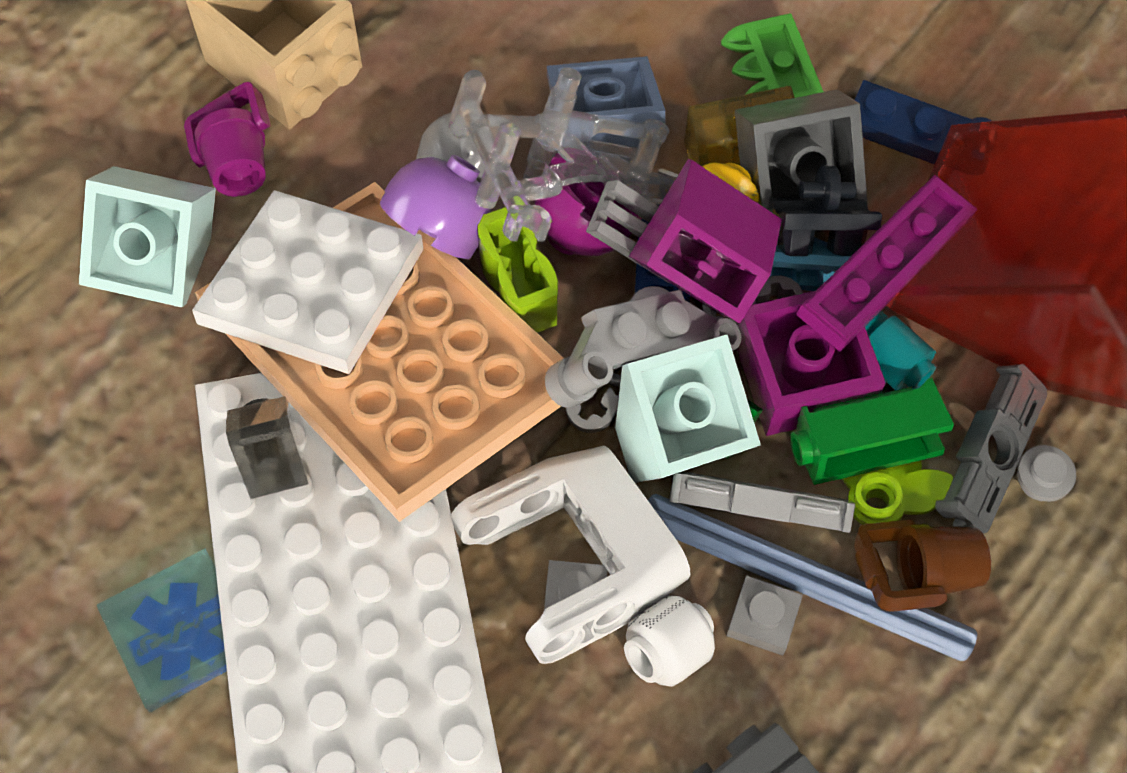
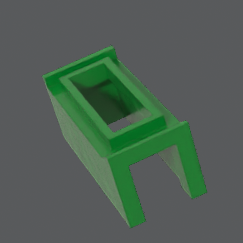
(871, 433)

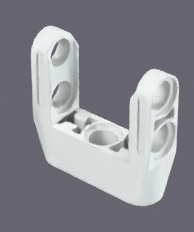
(615, 521)

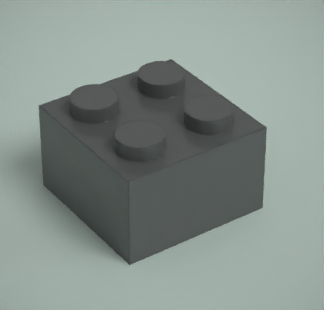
(795, 137)

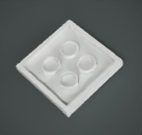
(309, 281)

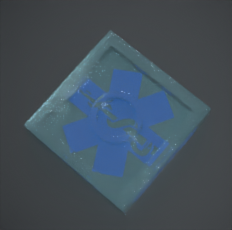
(169, 630)

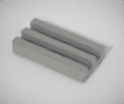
(606, 208)

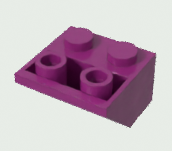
(710, 242)

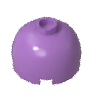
(439, 202)

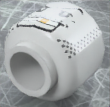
(669, 641)

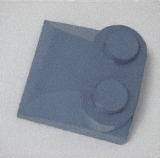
(615, 90)

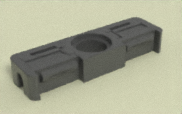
(1010, 419)

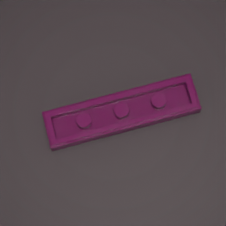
(886, 263)

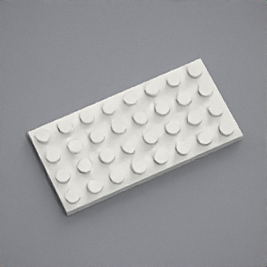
(338, 618)

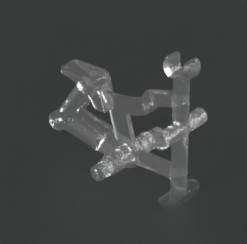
(554, 131)

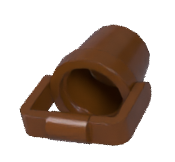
(928, 562)

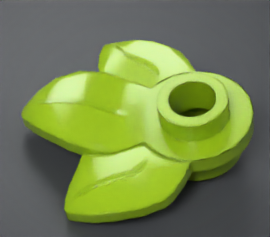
(902, 488)

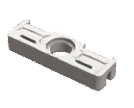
(762, 501)

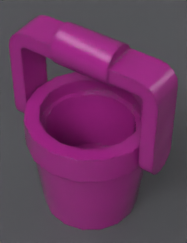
(231, 140)

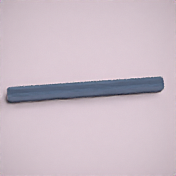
(812, 579)

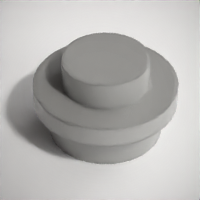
(1046, 473)

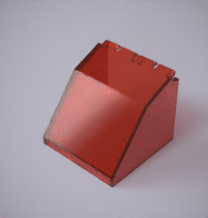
(1043, 255)

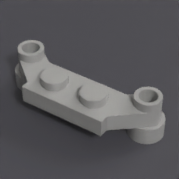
(629, 334)

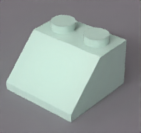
(144, 234)

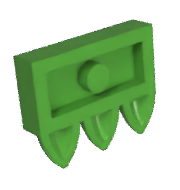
(774, 56)

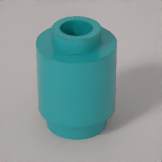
(900, 352)

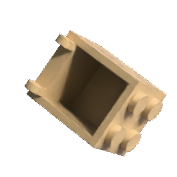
(283, 47)

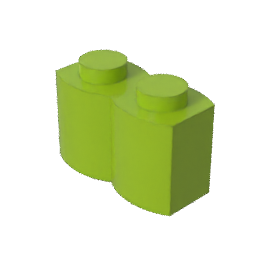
(518, 272)

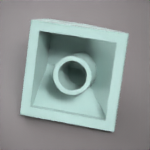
(683, 410)

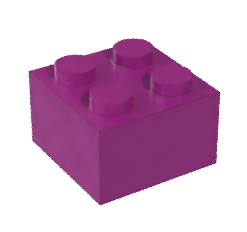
(797, 367)

